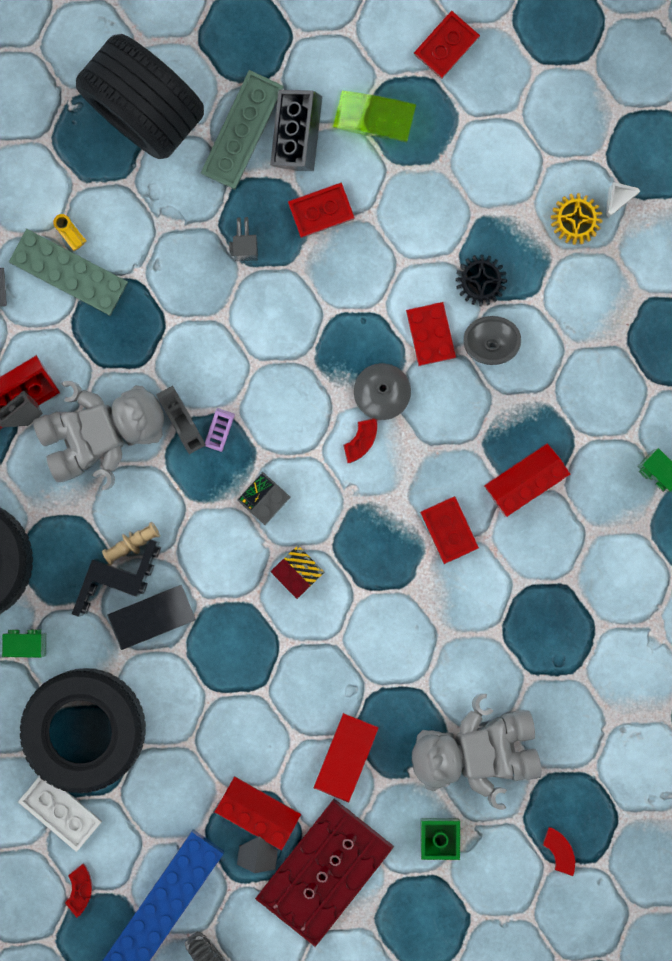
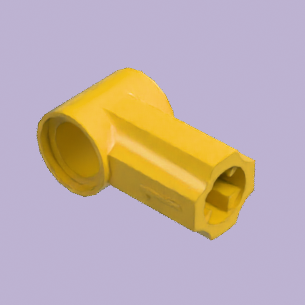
(70, 233)

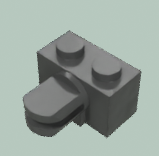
(244, 246)

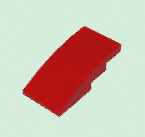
(345, 757)

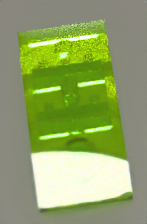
(374, 116)

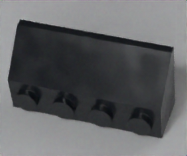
(296, 130)

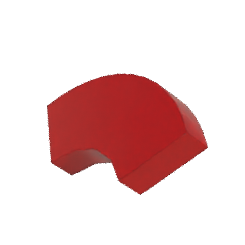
(362, 441)
(561, 850)
(81, 890)

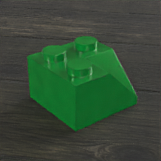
(658, 468)
(24, 644)
(440, 838)

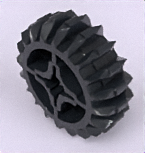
(489, 280)

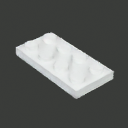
(60, 813)

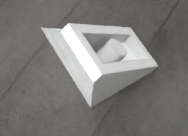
(618, 196)

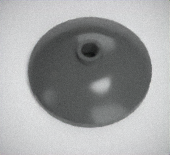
(488, 333)
(381, 404)

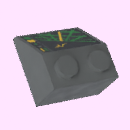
(263, 498)

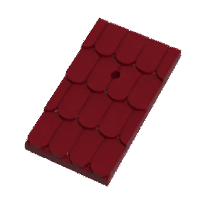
(324, 872)

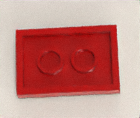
(446, 44)
(321, 210)
(430, 334)
(449, 530)

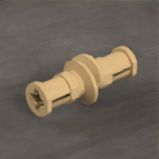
(131, 543)

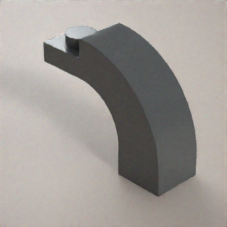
(181, 419)

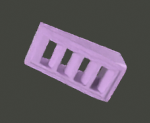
(219, 412)

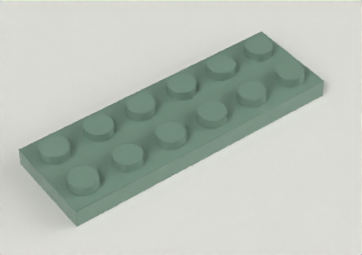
(242, 130)
(68, 272)

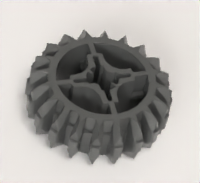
(202, 948)

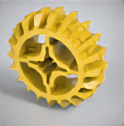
(567, 219)

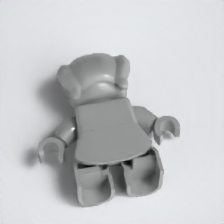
(99, 431)
(478, 752)

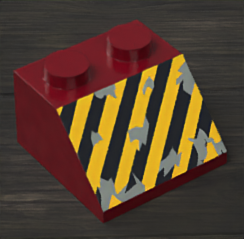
(297, 572)

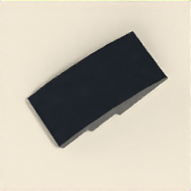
(151, 617)

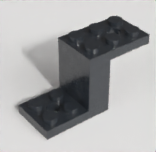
(116, 578)

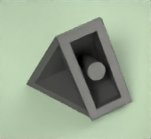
(257, 856)

